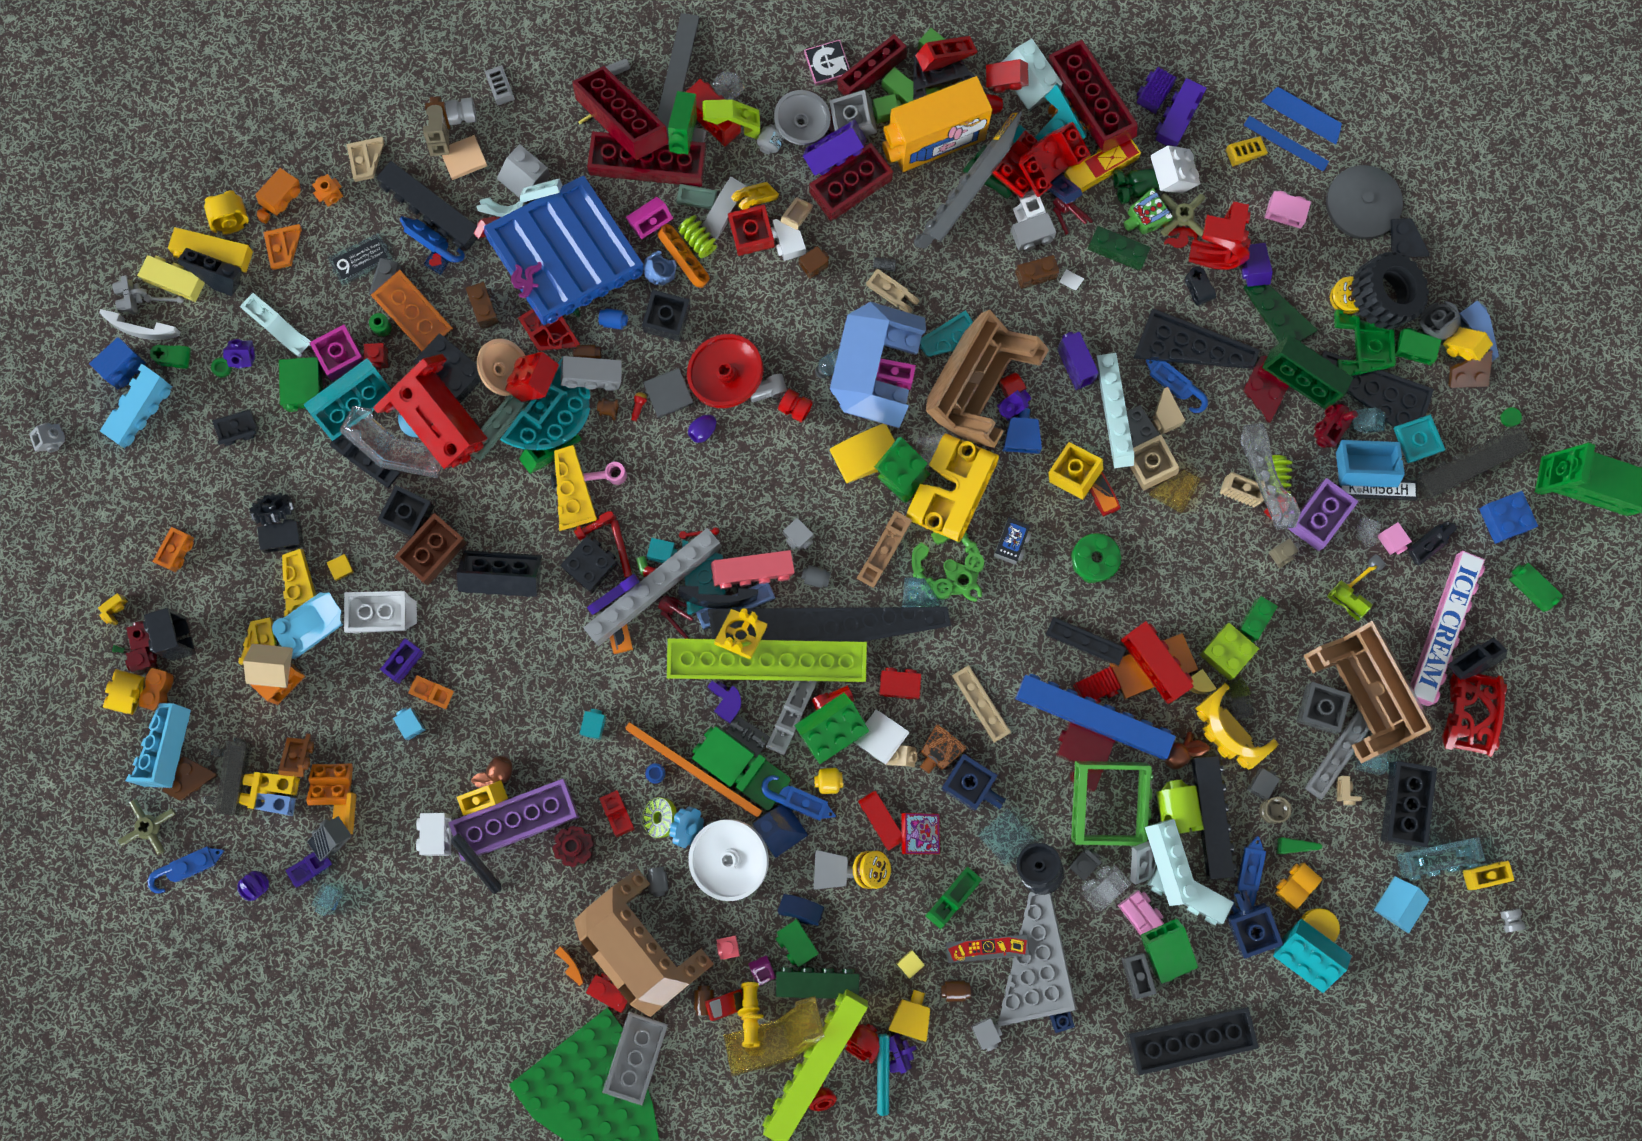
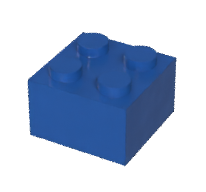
(117, 363)
(1508, 517)

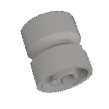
(461, 111)

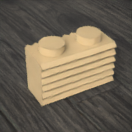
(1242, 489)

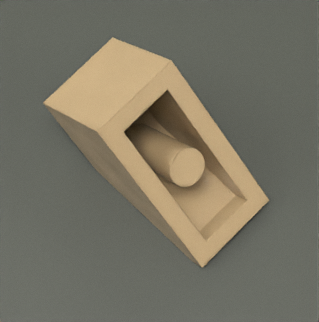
(1167, 413)

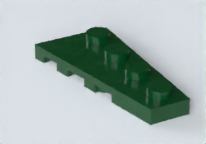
(1279, 314)

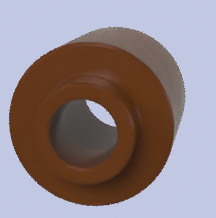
(587, 351)
(956, 991)
(700, 996)

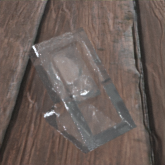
(931, 443)

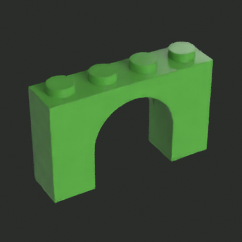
(899, 84)

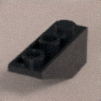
(214, 272)

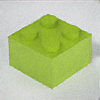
(1229, 651)

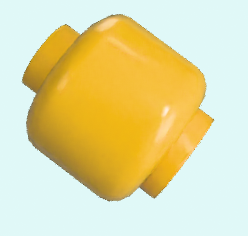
(829, 780)

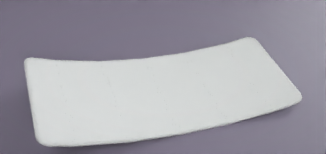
(1071, 280)

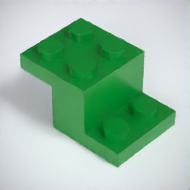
(902, 469)

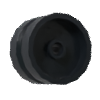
(1040, 868)

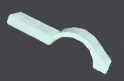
(529, 193)
(275, 324)

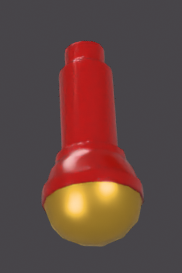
(640, 399)

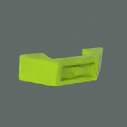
(722, 110)

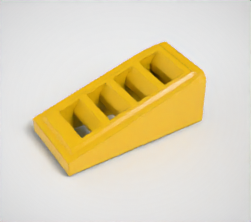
(1235, 159)

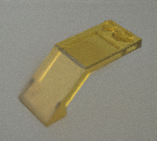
(778, 1039)

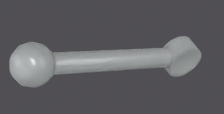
(148, 298)

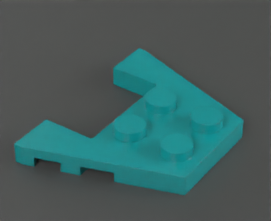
(1062, 117)

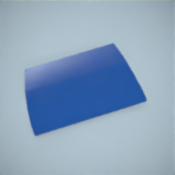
(1302, 114)

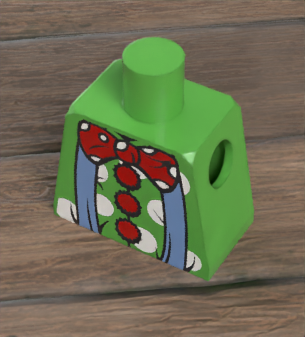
(1148, 214)

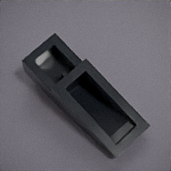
(1478, 659)

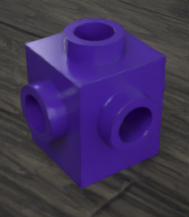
(239, 353)

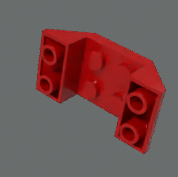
(1053, 156)
(1009, 170)

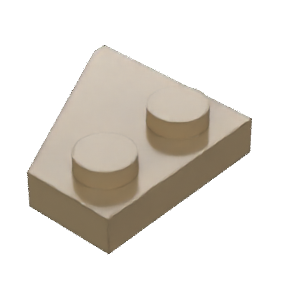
(365, 158)

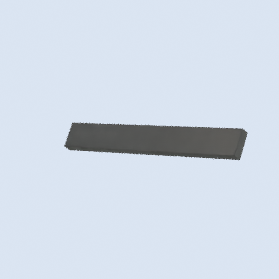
(678, 65)

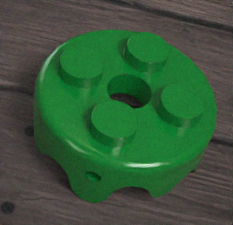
(1088, 569)

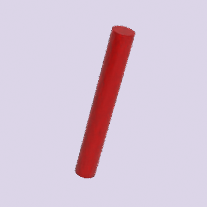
(621, 548)

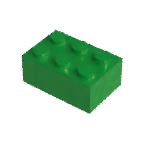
(831, 728)

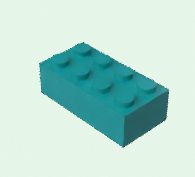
(358, 387)

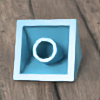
(1402, 904)

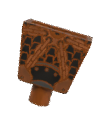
(940, 749)

